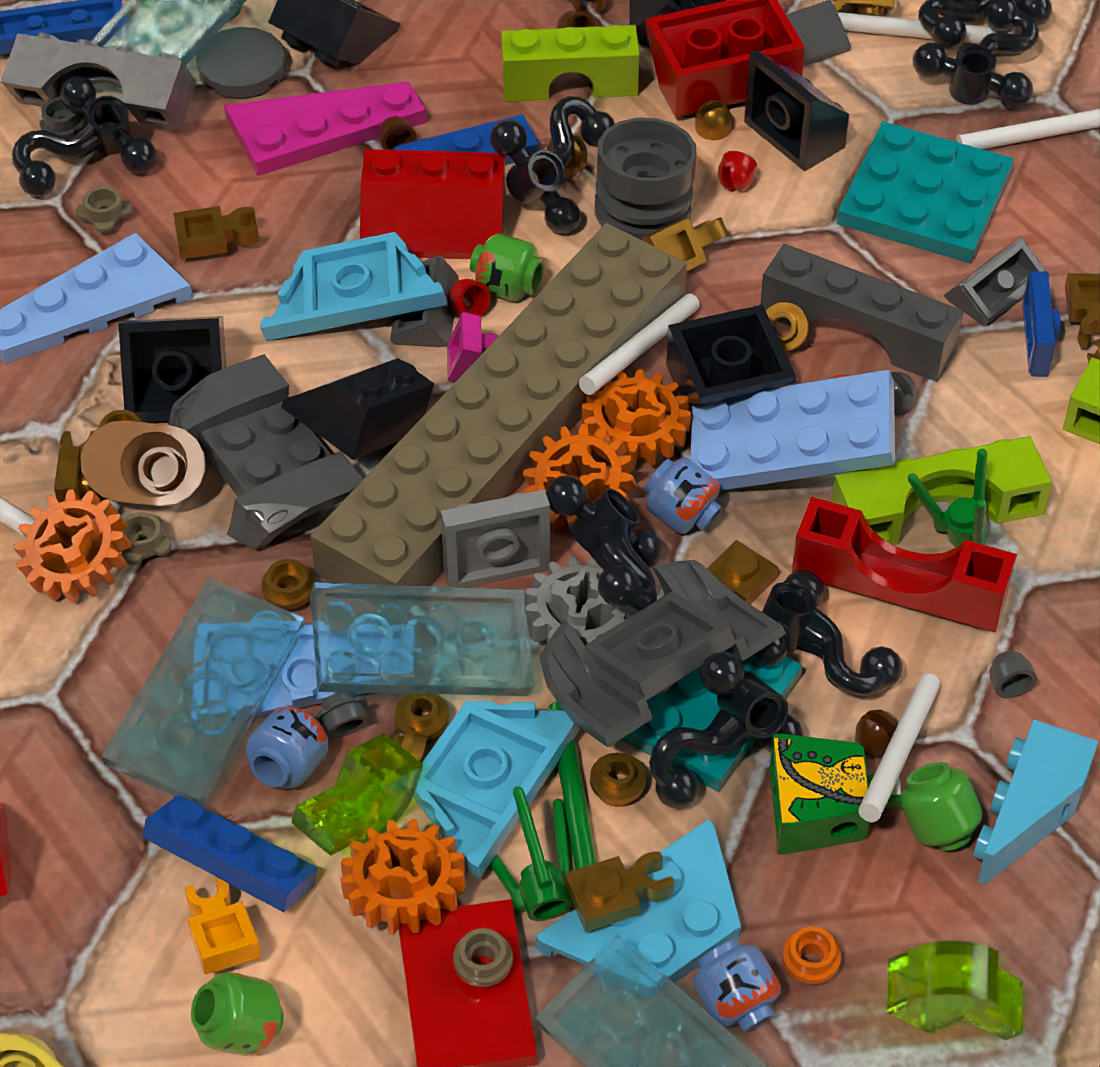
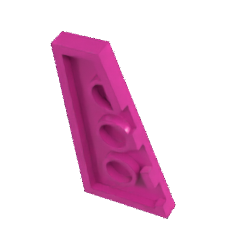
(312, 125)

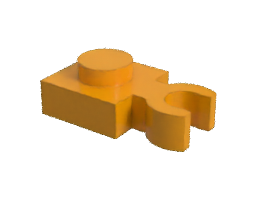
(220, 930)

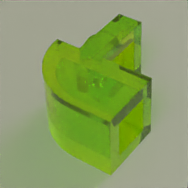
(370, 790)
(952, 983)

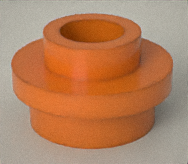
(811, 941)

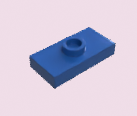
(1040, 324)

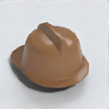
(143, 463)

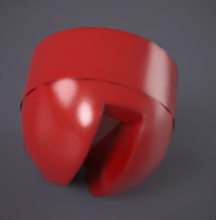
(736, 170)
(474, 292)

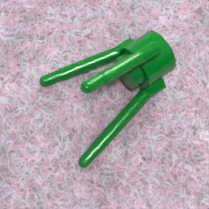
(965, 516)
(542, 886)

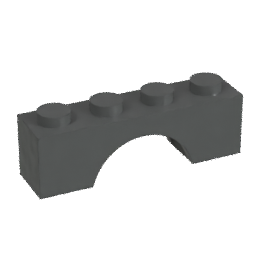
(911, 327)

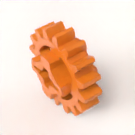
(640, 414)
(575, 457)
(74, 541)
(403, 876)

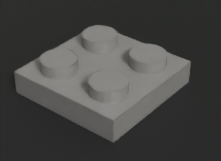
(496, 539)

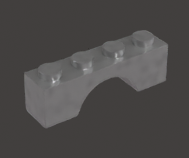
(152, 86)

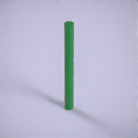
(575, 804)

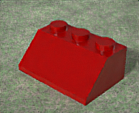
(707, 49)
(433, 199)

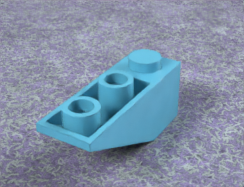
(1040, 798)

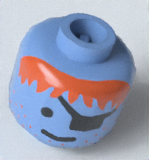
(682, 495)
(286, 748)
(737, 985)

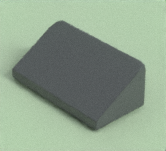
(820, 31)
(995, 283)
(428, 326)

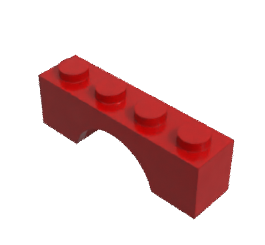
(957, 584)

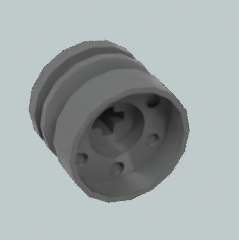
(644, 175)

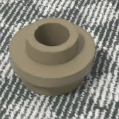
(482, 943)

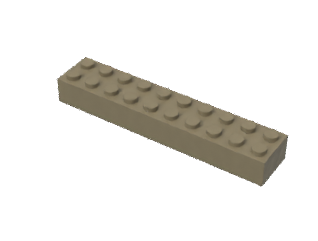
(497, 413)

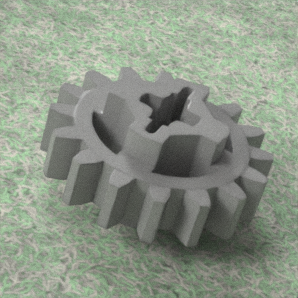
(563, 596)

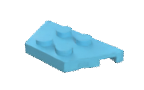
(351, 286)
(479, 763)
(669, 931)

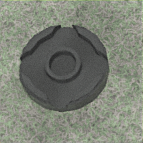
(241, 62)

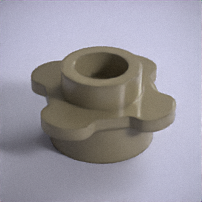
(103, 208)
(147, 527)

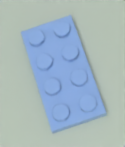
(796, 431)

